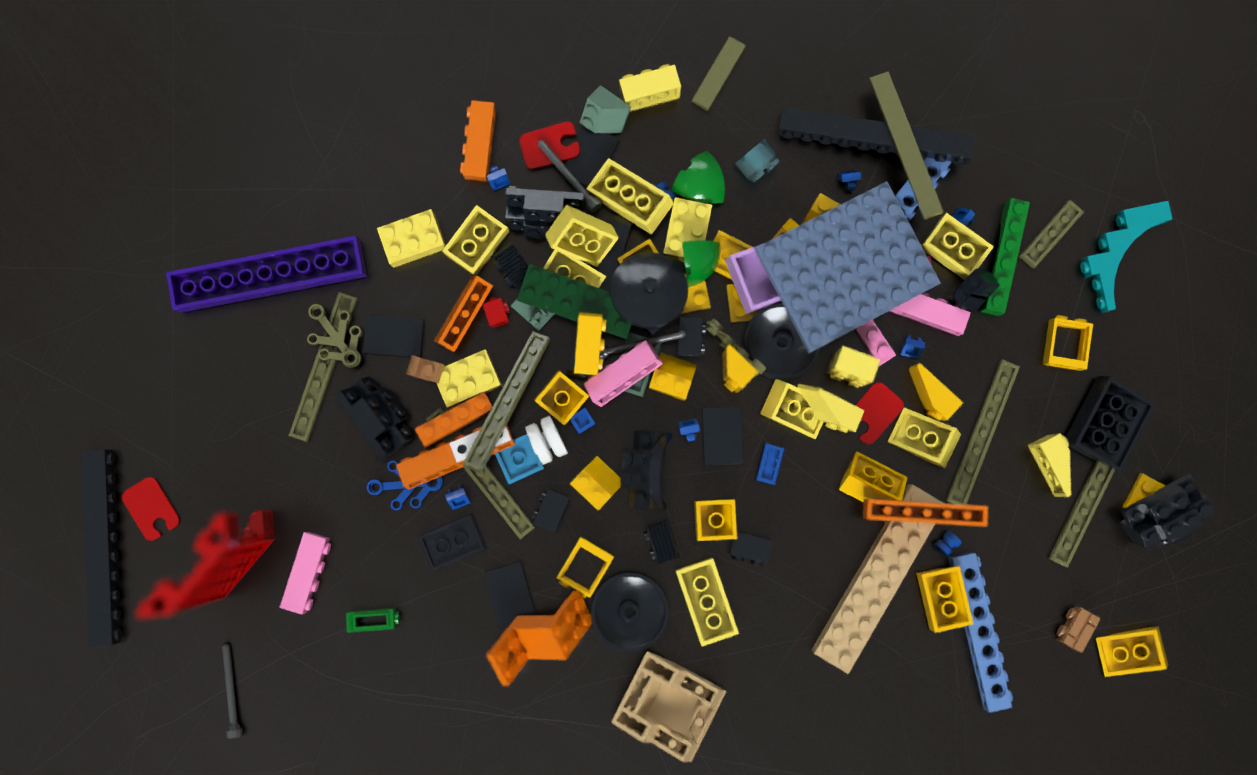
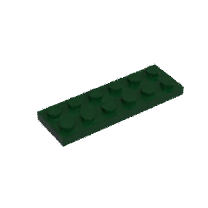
(569, 298)

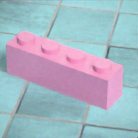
(935, 313)
(622, 373)
(305, 573)

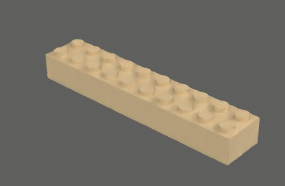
(873, 587)

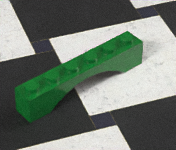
(1011, 233)

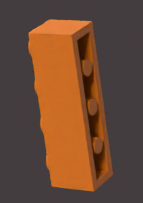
(479, 140)
(463, 313)
(454, 420)

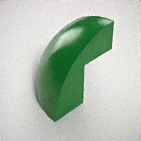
(701, 181)
(700, 260)

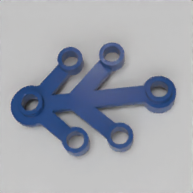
(405, 493)

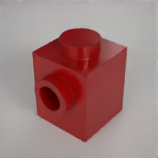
(496, 311)

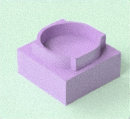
(751, 280)

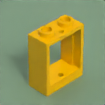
(1084, 343)
(567, 582)

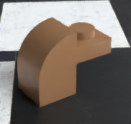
(424, 369)

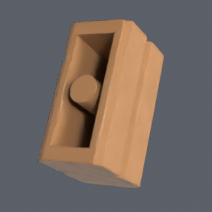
(1077, 628)

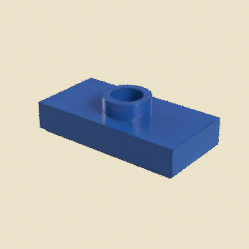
(770, 464)

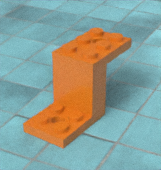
(540, 638)

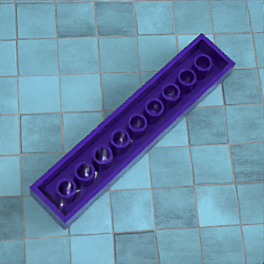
(266, 274)

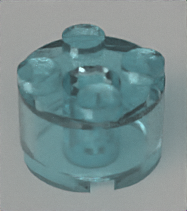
(757, 160)

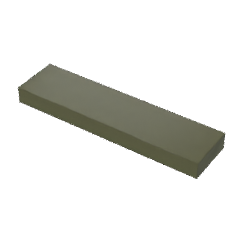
(718, 73)
(1051, 234)

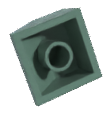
(605, 112)

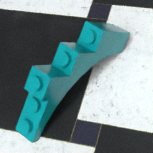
(1113, 246)

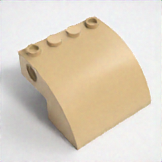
(668, 707)

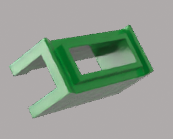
(392, 616)

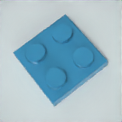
(519, 460)

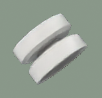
(543, 441)

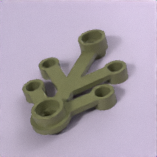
(715, 327)
(337, 338)

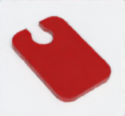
(552, 136)
(880, 409)
(146, 504)

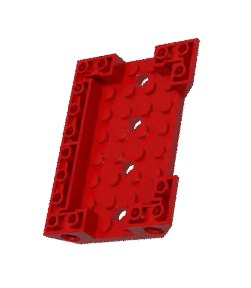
(221, 570)

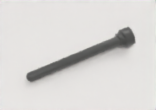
(592, 203)
(652, 340)
(234, 728)

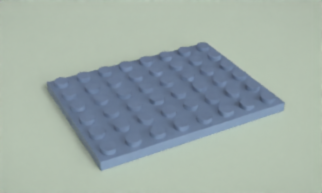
(847, 266)

